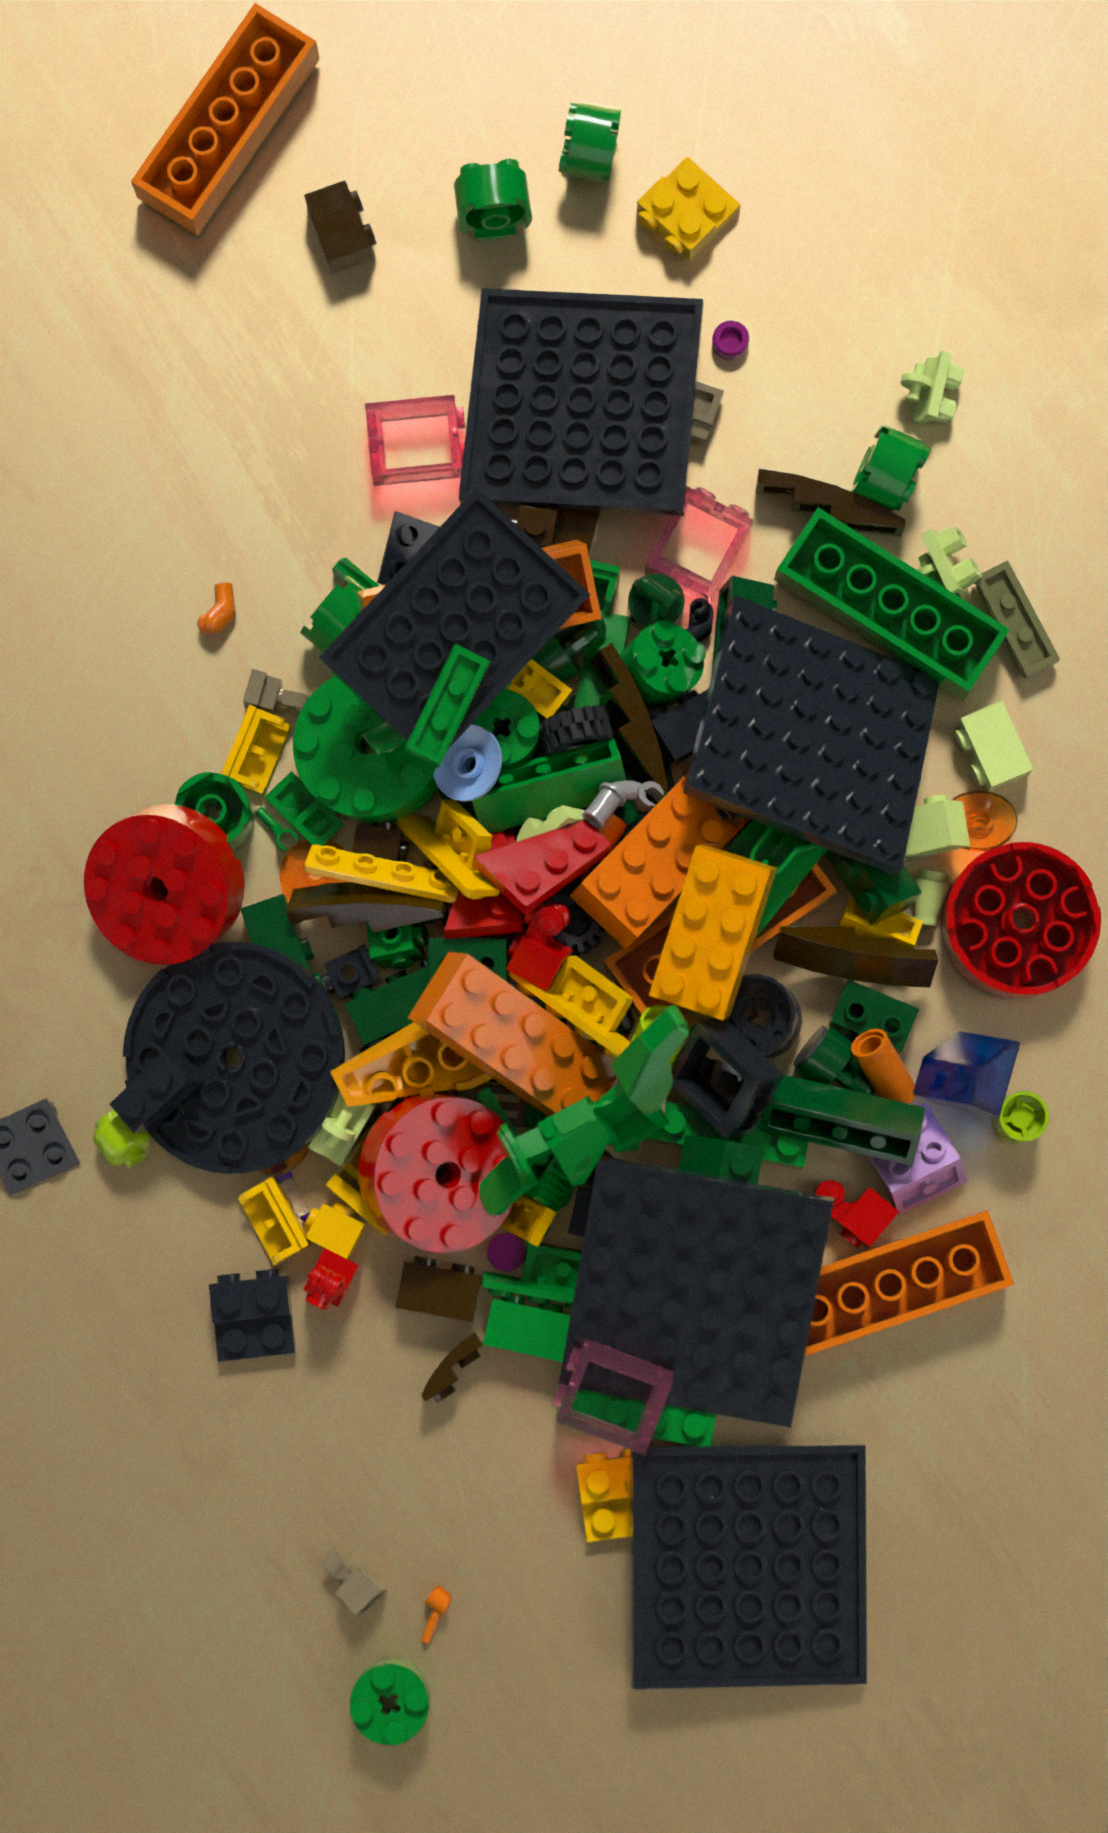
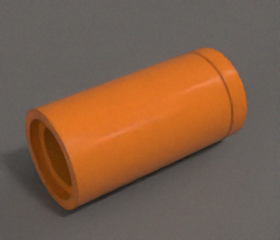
(883, 1066)

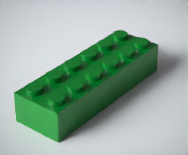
(890, 603)

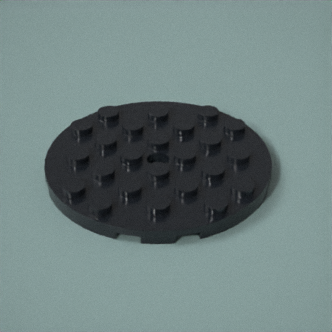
(287, 1047)

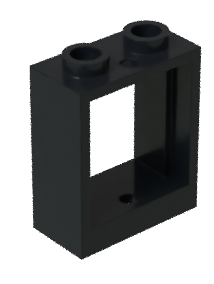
(758, 1072)

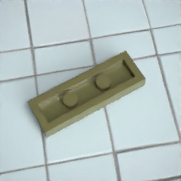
(1012, 608)

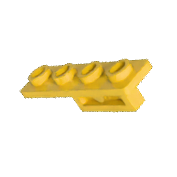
(452, 846)
(380, 873)
(586, 1001)

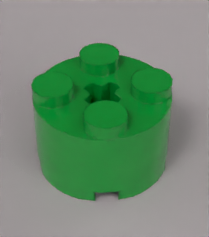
(592, 141)
(492, 199)
(888, 468)
(333, 614)
(664, 663)
(521, 718)
(224, 794)
(396, 1724)

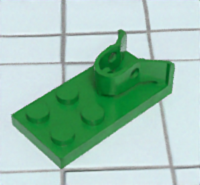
(780, 850)

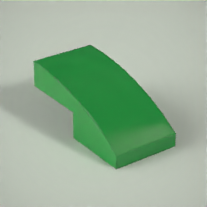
(303, 810)

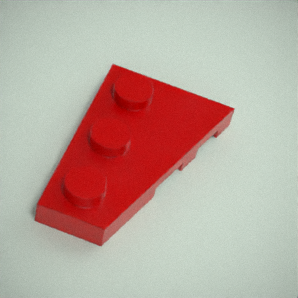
(542, 864)
(486, 915)

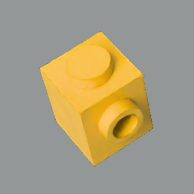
(335, 1228)

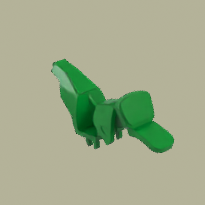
(584, 1129)

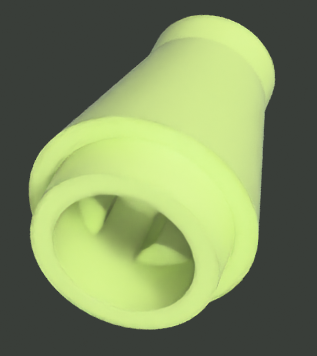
(934, 891)

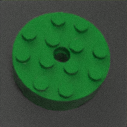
(336, 765)

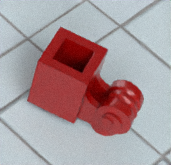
(536, 954)
(862, 1219)
(330, 1280)

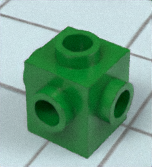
(398, 946)

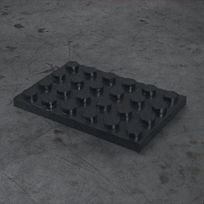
(466, 586)

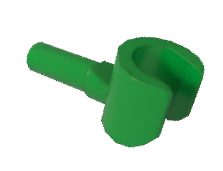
(275, 827)

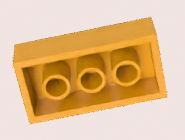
(712, 931)

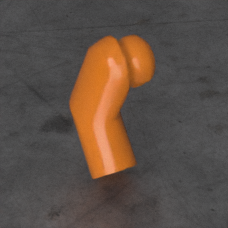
(221, 613)

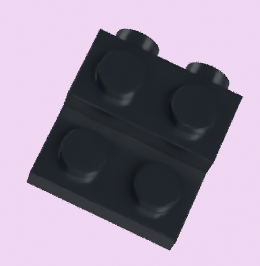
(252, 1316)

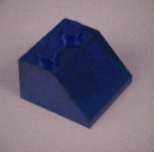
(968, 1072)

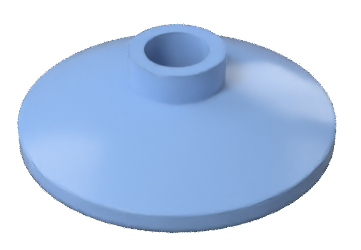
(455, 775)

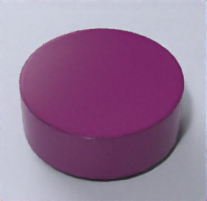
(730, 340)
(506, 1252)

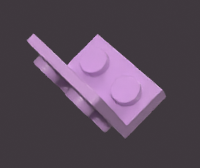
(933, 1173)

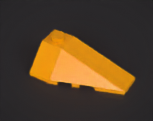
(405, 1066)

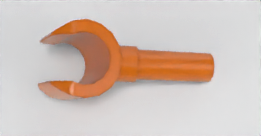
(439, 1602)

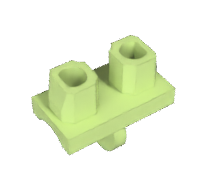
(927, 388)
(941, 547)
(341, 1130)

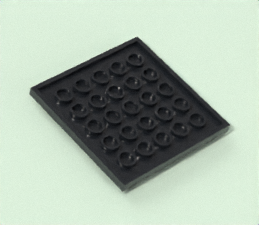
(582, 401)
(813, 736)
(702, 1283)
(748, 1566)

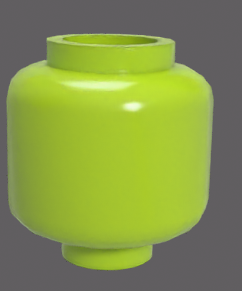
(118, 1142)

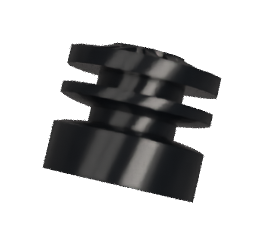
(772, 998)

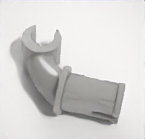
(615, 795)

